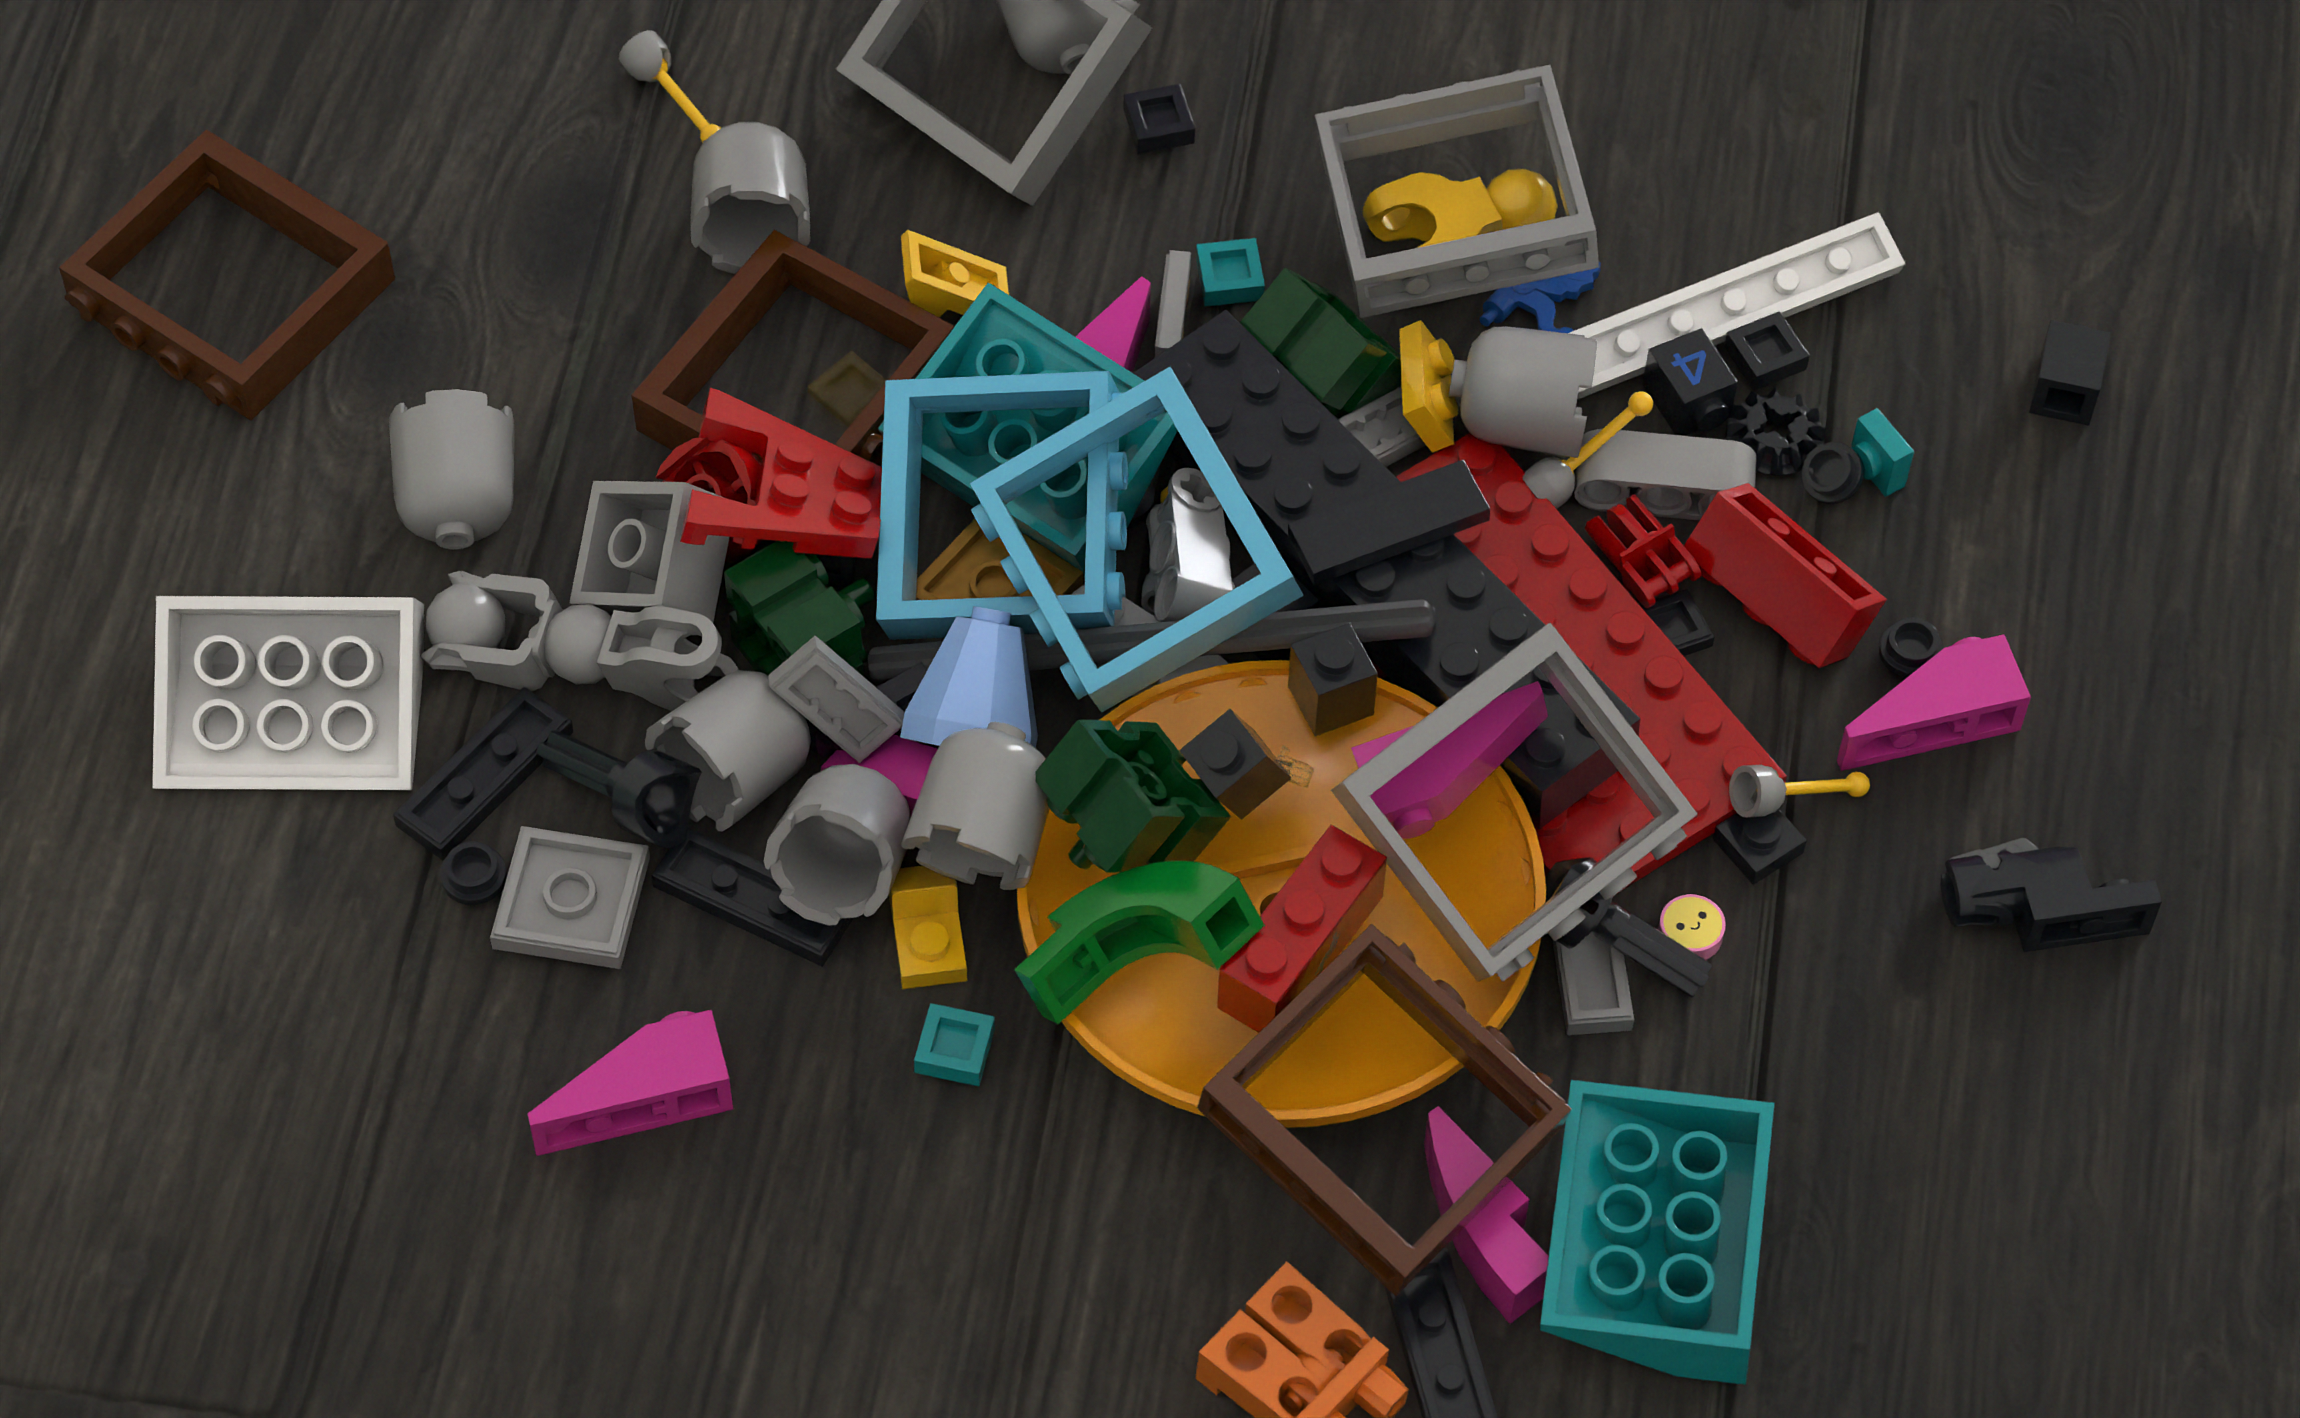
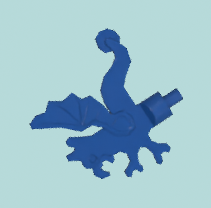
(1538, 298)

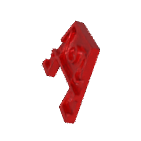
(804, 491)

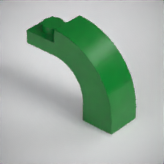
(1133, 916)

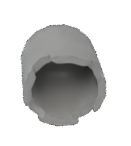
(1051, 31)
(745, 187)
(1525, 388)
(452, 467)
(739, 739)
(980, 807)
(839, 844)

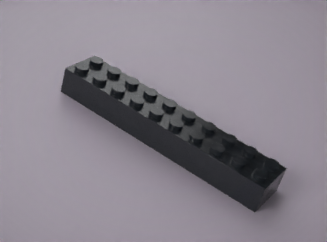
(1304, 461)

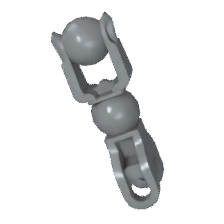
(582, 643)

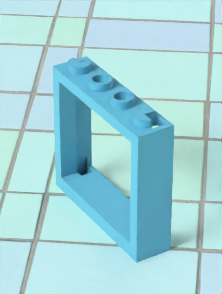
(1106, 529)
(1189, 636)

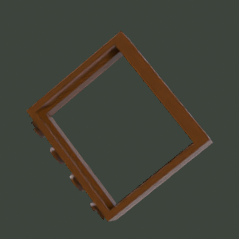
(211, 162)
(740, 305)
(1311, 1183)

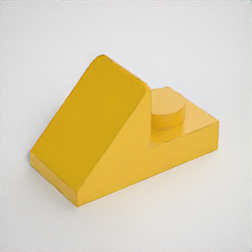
(945, 276)
(927, 928)

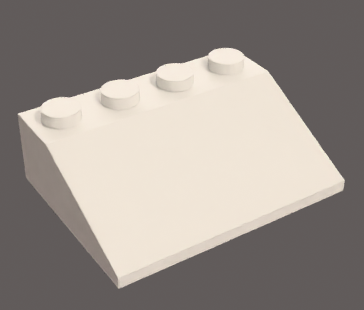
(287, 692)

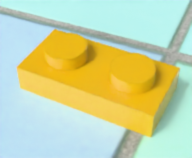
(1426, 385)

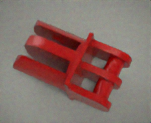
(1643, 550)

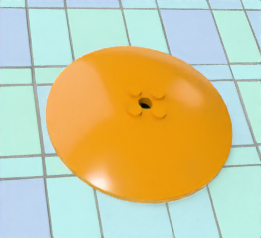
(1364, 1054)

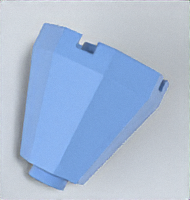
(974, 681)

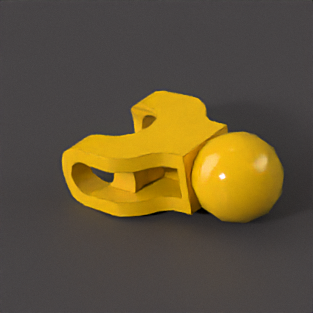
(1447, 210)

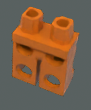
(1299, 1357)

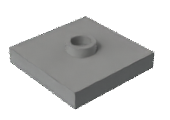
(570, 897)

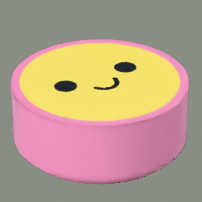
(1694, 924)

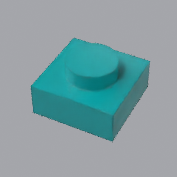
(1230, 272)
(1882, 451)
(954, 1044)

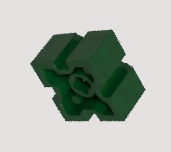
(1323, 344)
(785, 603)
(1128, 796)

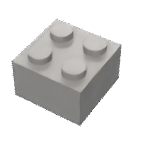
(635, 552)

